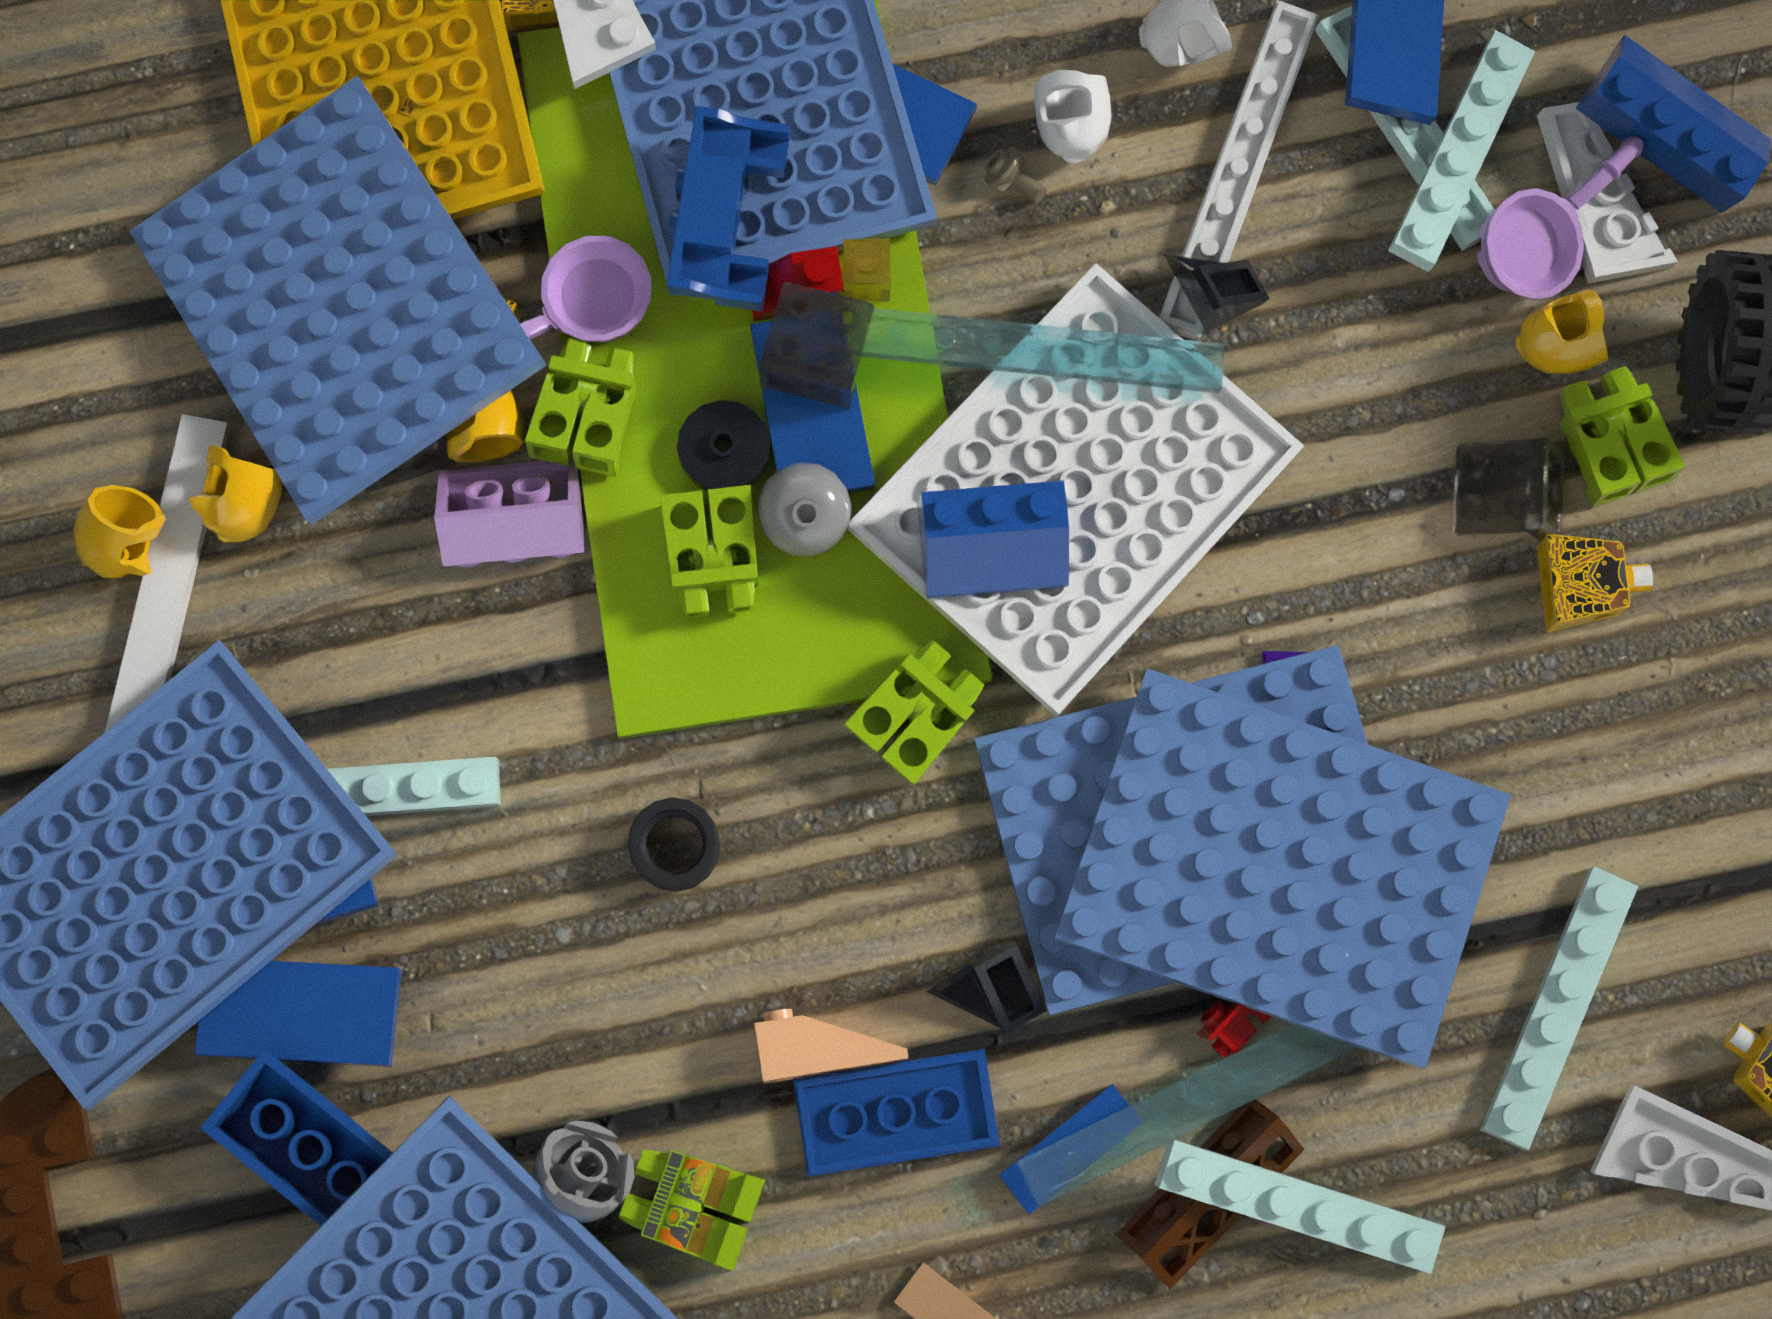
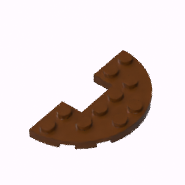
(40, 1131)

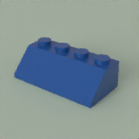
(1679, 125)
(294, 1138)

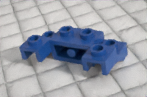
(710, 207)

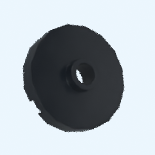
(732, 467)

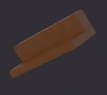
(1173, 1218)

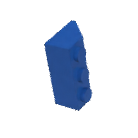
(994, 539)

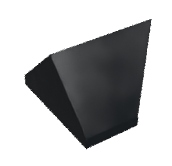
(1218, 288)
(994, 989)

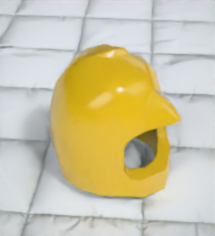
(1565, 334)
(489, 433)
(236, 496)
(117, 531)

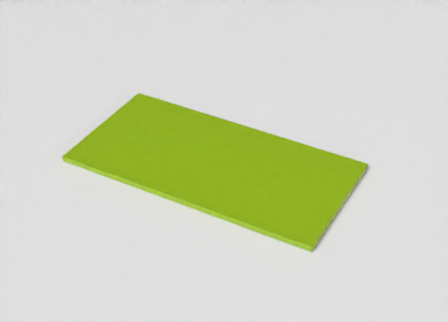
(819, 623)

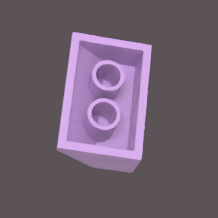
(509, 513)

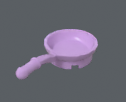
(1534, 236)
(593, 291)

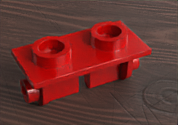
(1229, 1027)

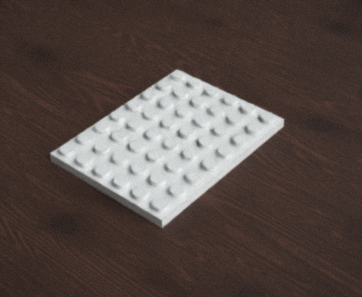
(1145, 488)

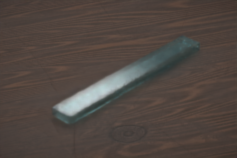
(1045, 350)
(1176, 1111)

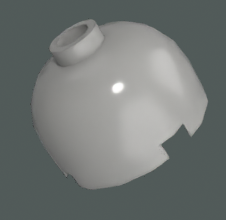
(804, 509)
(584, 1170)

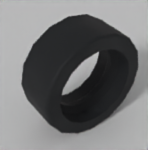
(674, 808)

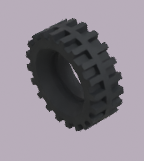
(1728, 345)

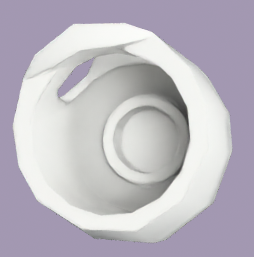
(1184, 32)
(1072, 113)

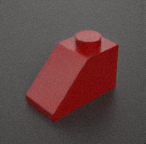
(808, 268)

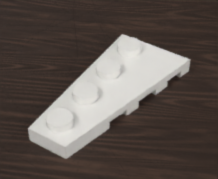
(601, 36)
(1614, 228)
(1683, 1152)

